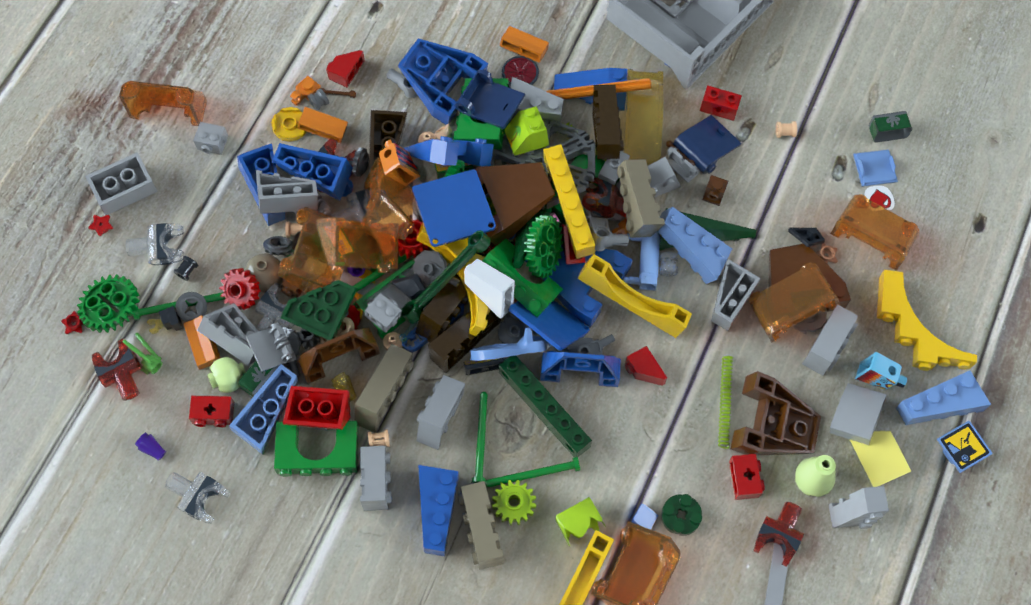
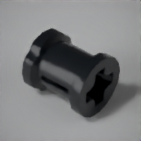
(186, 268)

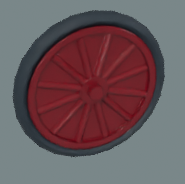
(520, 68)

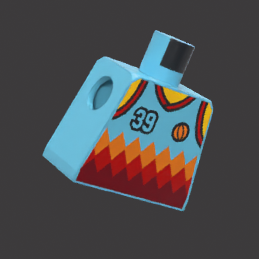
(880, 372)

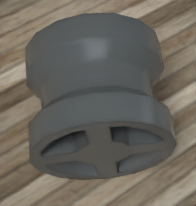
(318, 99)

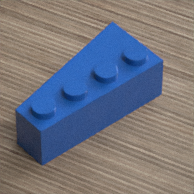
(261, 160)
(327, 170)
(437, 499)

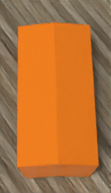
(524, 44)
(322, 124)
(203, 349)

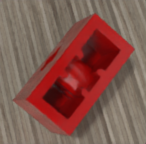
(720, 103)
(202, 405)
(742, 486)

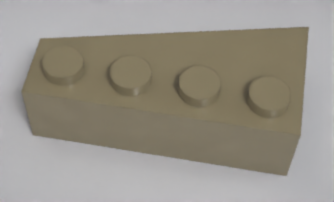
(639, 199)
(382, 387)
(481, 525)

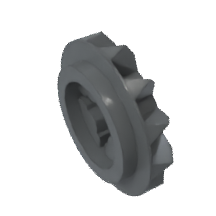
(360, 162)
(271, 245)
(181, 306)

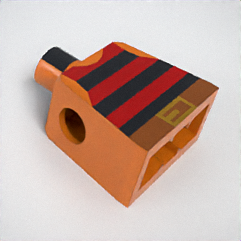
(398, 163)

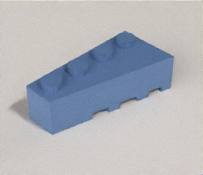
(695, 244)
(950, 398)
(259, 417)

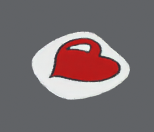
(880, 195)

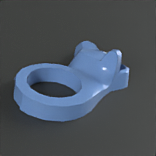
(525, 345)

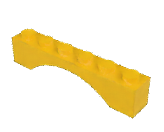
(569, 200)
(602, 277)
(587, 569)

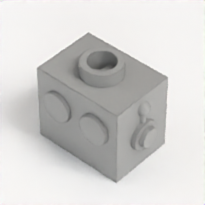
(210, 138)
(383, 312)

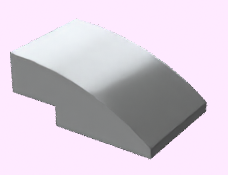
(857, 414)

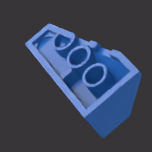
(593, 77)

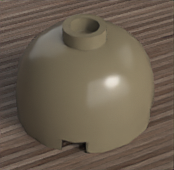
(265, 269)

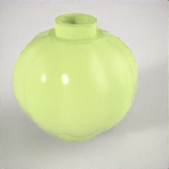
(226, 374)

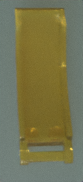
(644, 118)

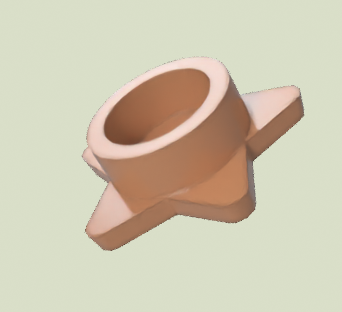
(827, 250)

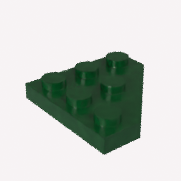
(321, 309)

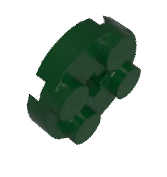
(678, 525)

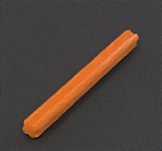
(585, 91)

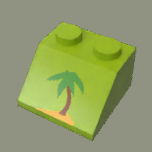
(526, 131)

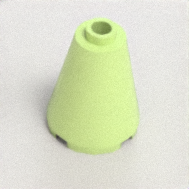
(816, 475)

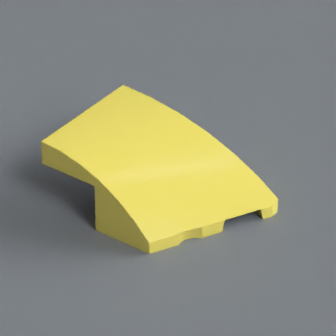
(881, 458)

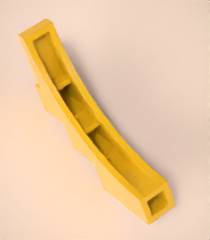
(450, 252)
(909, 331)

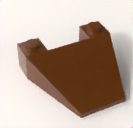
(517, 195)
(790, 259)
(359, 339)
(781, 421)

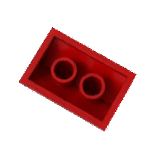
(317, 407)

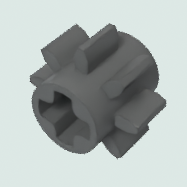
(311, 341)

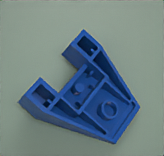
(434, 73)
(447, 151)
(575, 292)
(606, 366)

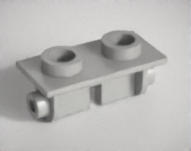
(681, 166)

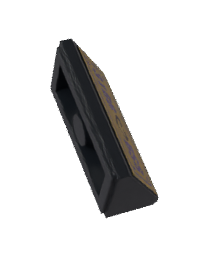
(480, 366)

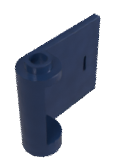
(489, 100)
(706, 143)

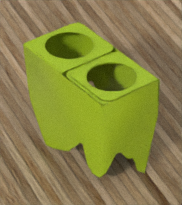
(578, 519)

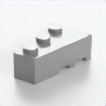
(548, 105)
(662, 177)
(733, 293)
(228, 330)
(439, 410)
(375, 478)
(861, 510)

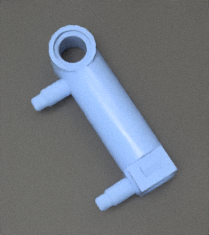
(648, 262)

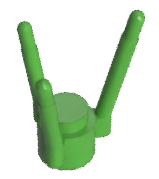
(152, 362)

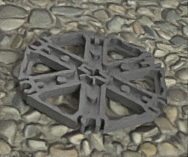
(572, 148)

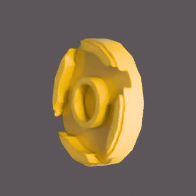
(286, 124)

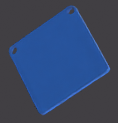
(453, 207)
(553, 324)

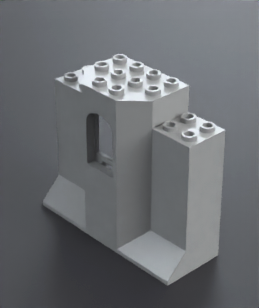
(688, 35)

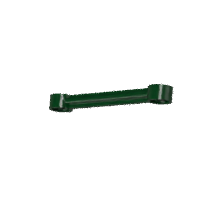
(477, 244)

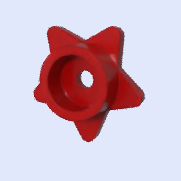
(106, 226)
(68, 323)

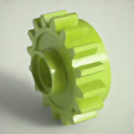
(517, 492)

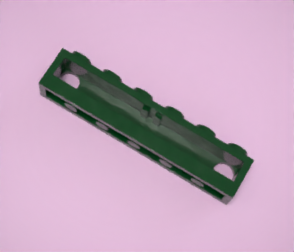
(545, 406)

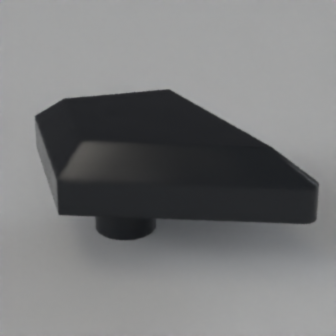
(807, 236)
(410, 285)

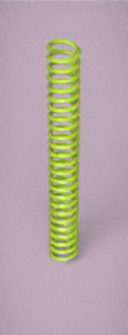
(728, 374)

